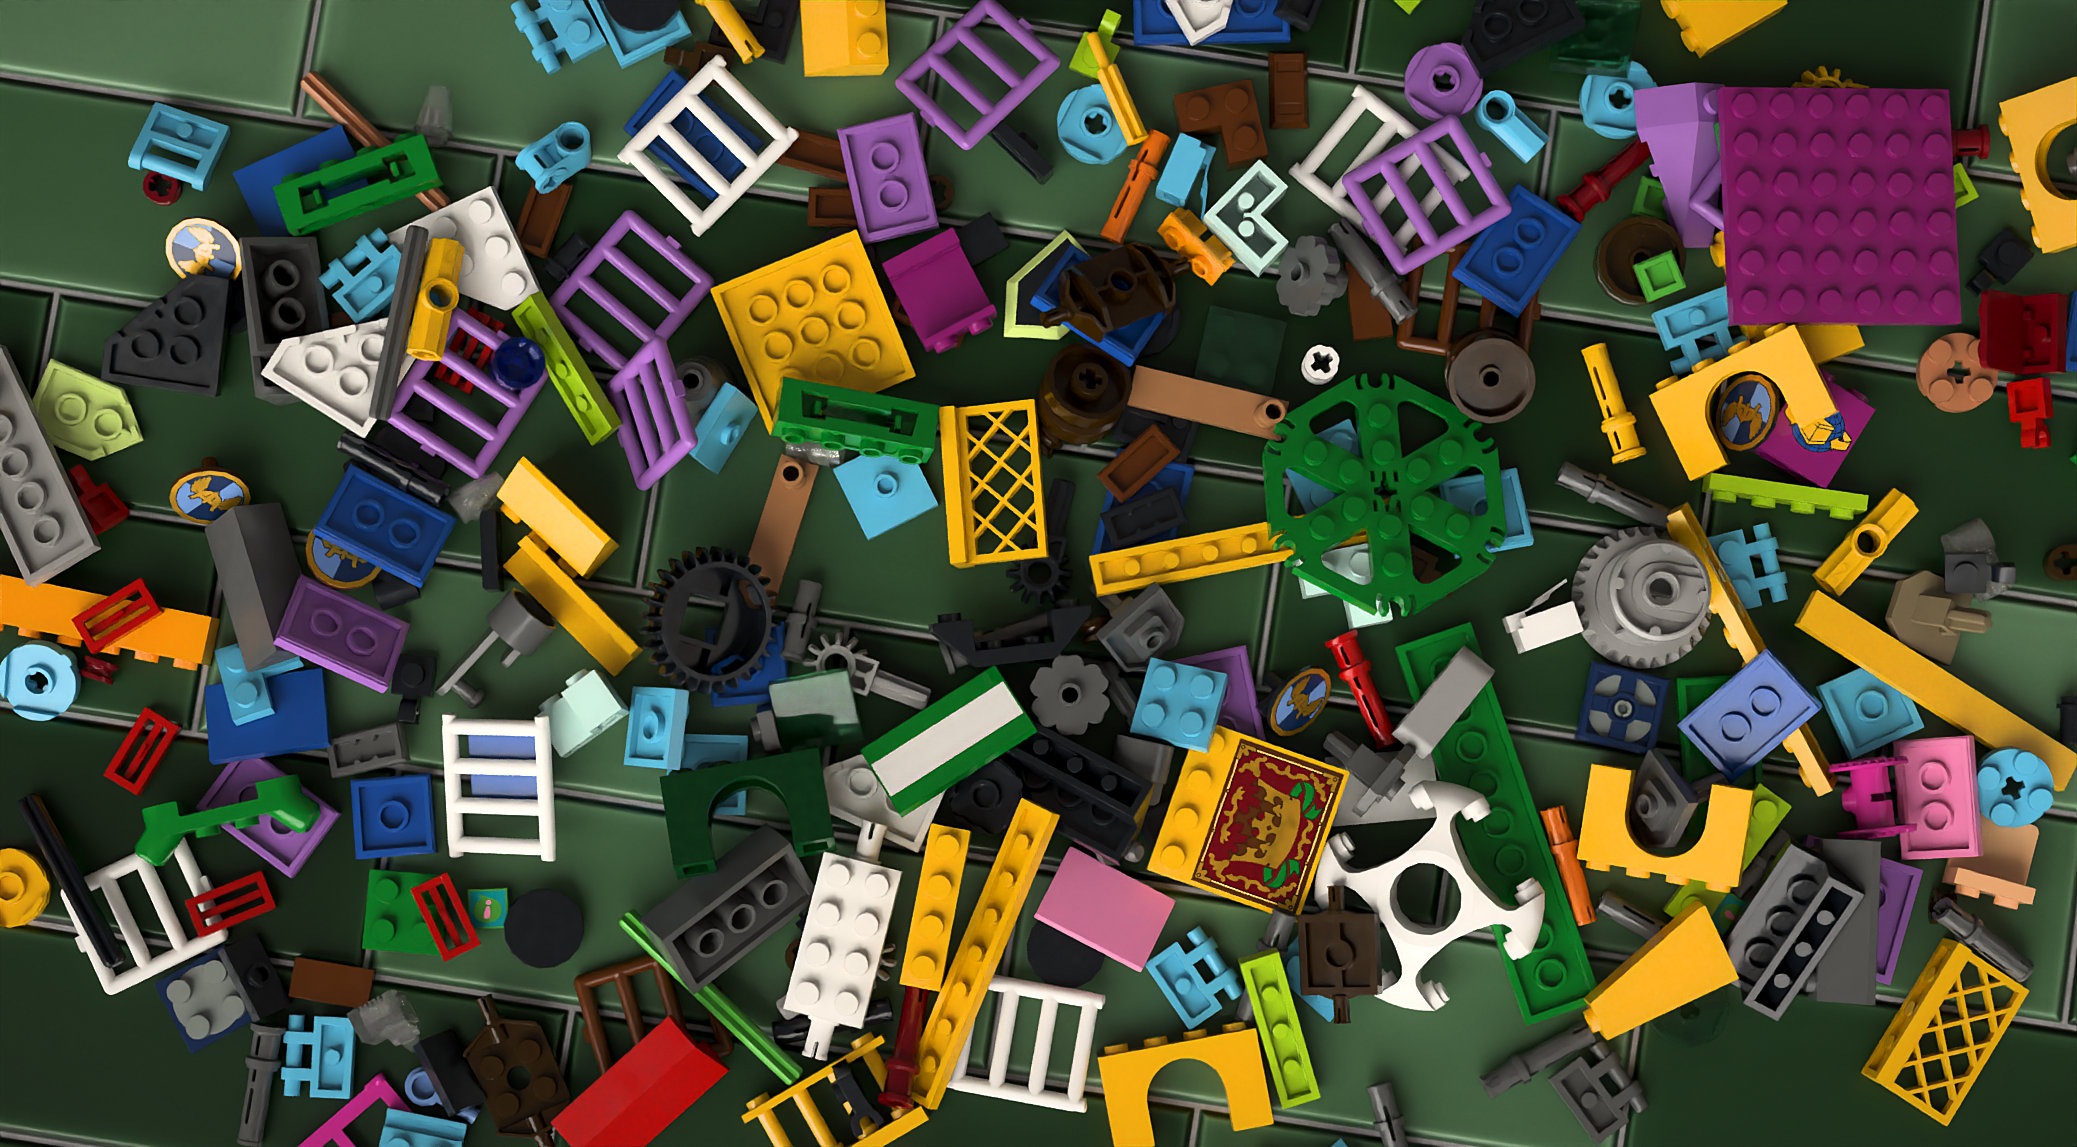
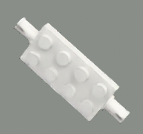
(843, 940)

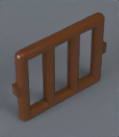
(1443, 341)
(621, 973)

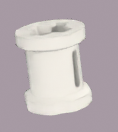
(1319, 377)

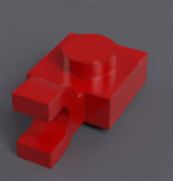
(2031, 403)
(99, 503)

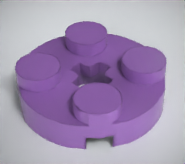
(1421, 89)

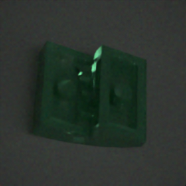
(816, 709)

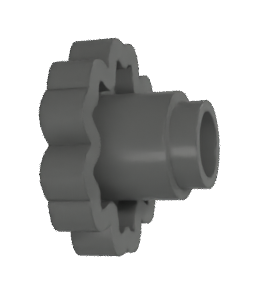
(1310, 276)
(1075, 716)

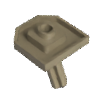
(1930, 619)

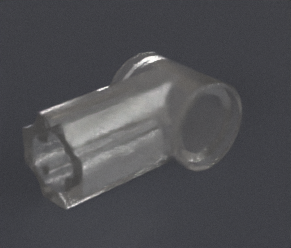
(1975, 537)

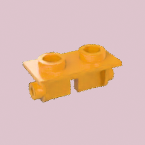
(1183, 232)

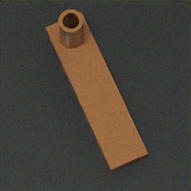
(1206, 402)
(781, 523)

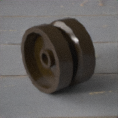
(1616, 254)
(1083, 393)
(1498, 395)

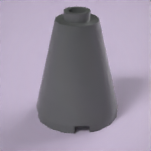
(709, 374)

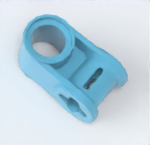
(550, 160)

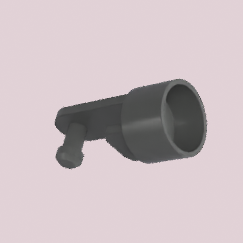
(519, 623)
(1148, 761)

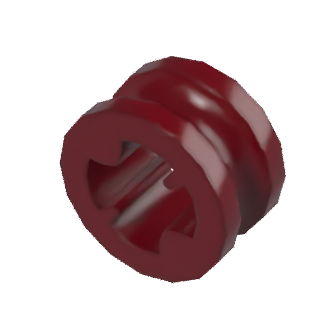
(167, 200)
(98, 669)

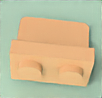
(2001, 869)

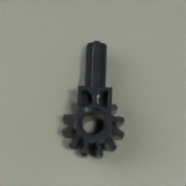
(1056, 517)

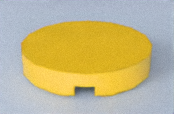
(23, 887)

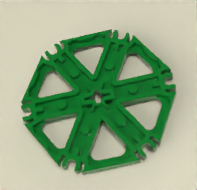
(1385, 526)

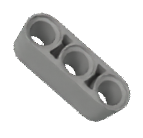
(1443, 702)

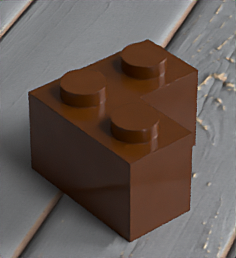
(1224, 111)

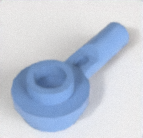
(421, 1092)

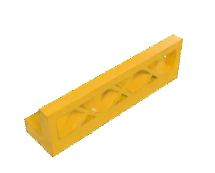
(572, 607)

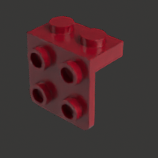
(2023, 333)

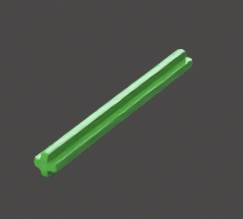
(723, 1010)

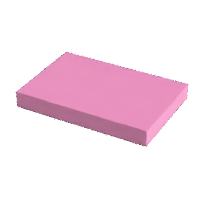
(1939, 795)
(1105, 909)

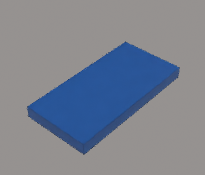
(1247, 24)

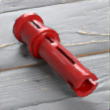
(1355, 670)

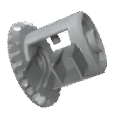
(1617, 604)

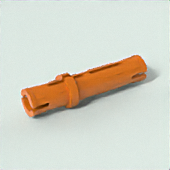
(1141, 173)
(1571, 874)

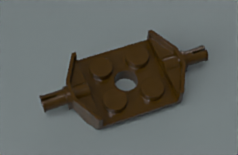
(1098, 307)
(492, 1057)

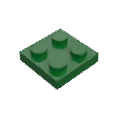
(393, 915)

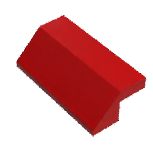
(642, 1090)

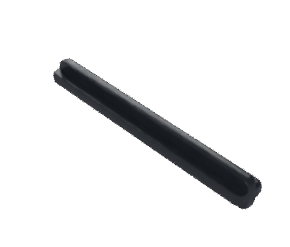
(71, 881)

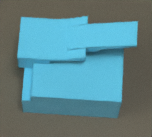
(1182, 171)

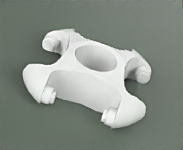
(1478, 903)

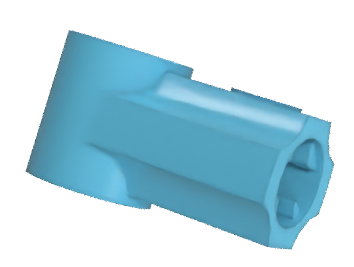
(1515, 128)

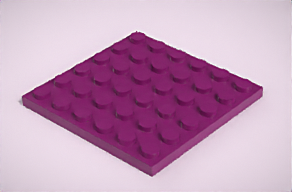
(1838, 206)

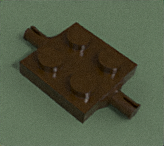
(1339, 954)

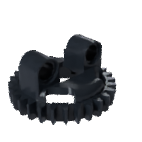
(740, 631)

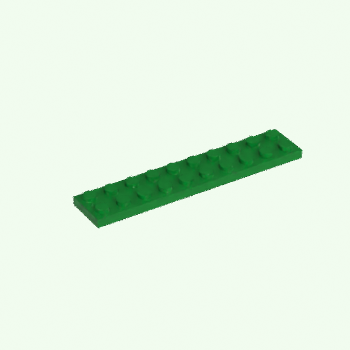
(1509, 841)

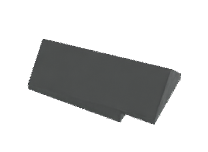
(279, 295)
(256, 575)

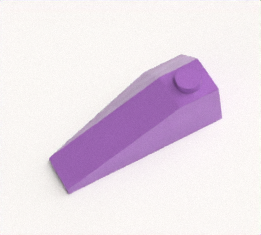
(1684, 149)

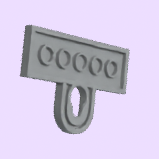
(36, 497)

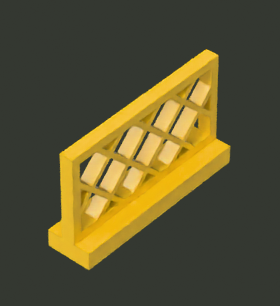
(959, 488)
(1914, 1019)

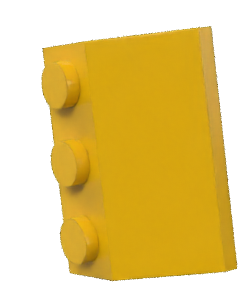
(844, 37)
(555, 520)

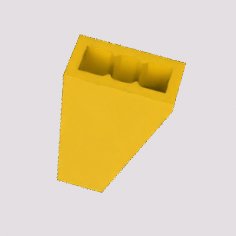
(1665, 973)

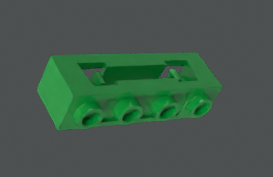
(336, 174)
(908, 439)

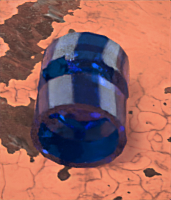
(517, 364)

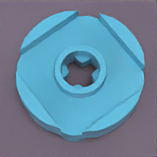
(1600, 112)
(1075, 134)
(56, 664)
(2033, 796)

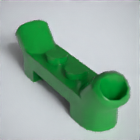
(170, 821)

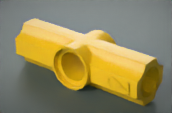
(429, 321)
(1882, 526)

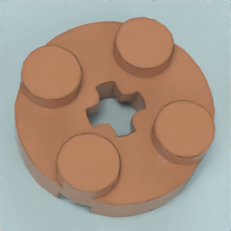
(1941, 388)

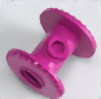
(1868, 798)

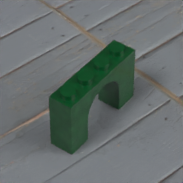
(695, 796)

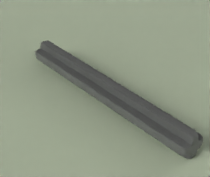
(398, 322)

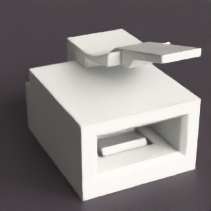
(1543, 626)

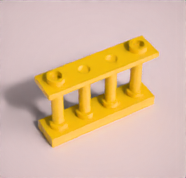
(873, 1136)

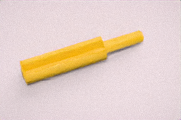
(1117, 94)

